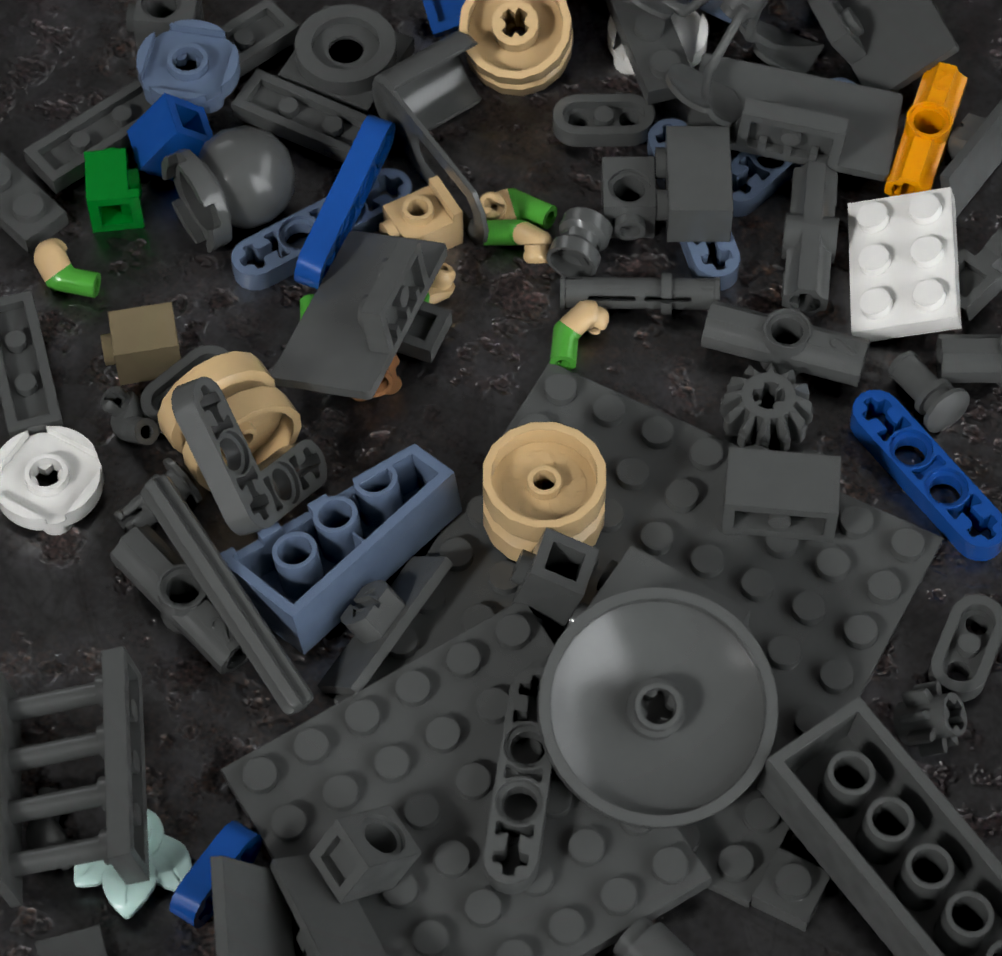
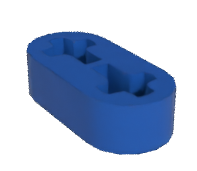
(193, 896)

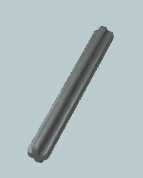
(227, 595)

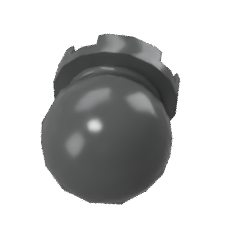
(235, 181)

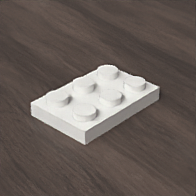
(904, 265)

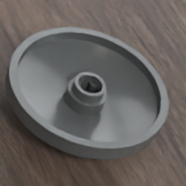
(657, 707)

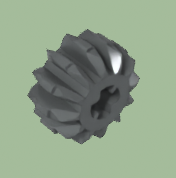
(766, 409)

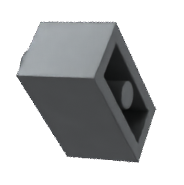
(697, 184)
(781, 493)

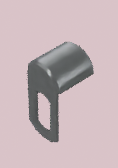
(424, 95)

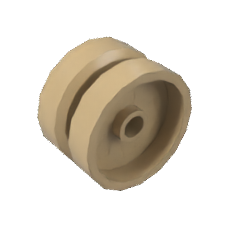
(518, 62)
(258, 406)
(542, 480)

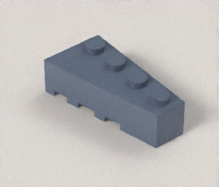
(318, 562)

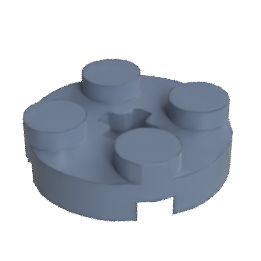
(189, 40)

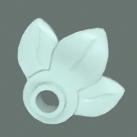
(167, 867)

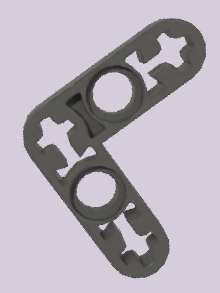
(242, 487)

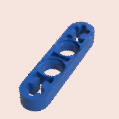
(345, 200)
(933, 470)

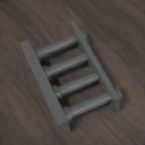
(118, 792)

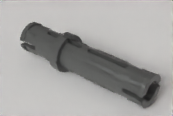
(641, 292)

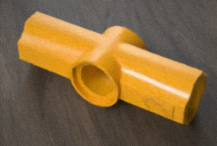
(927, 131)

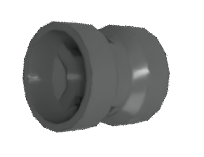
(581, 239)

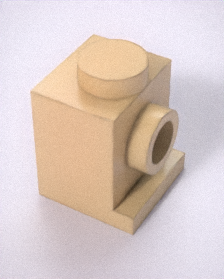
(425, 215)

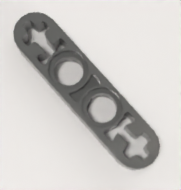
(517, 778)

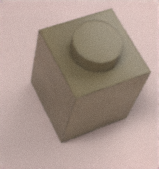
(141, 342)

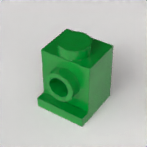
(112, 191)

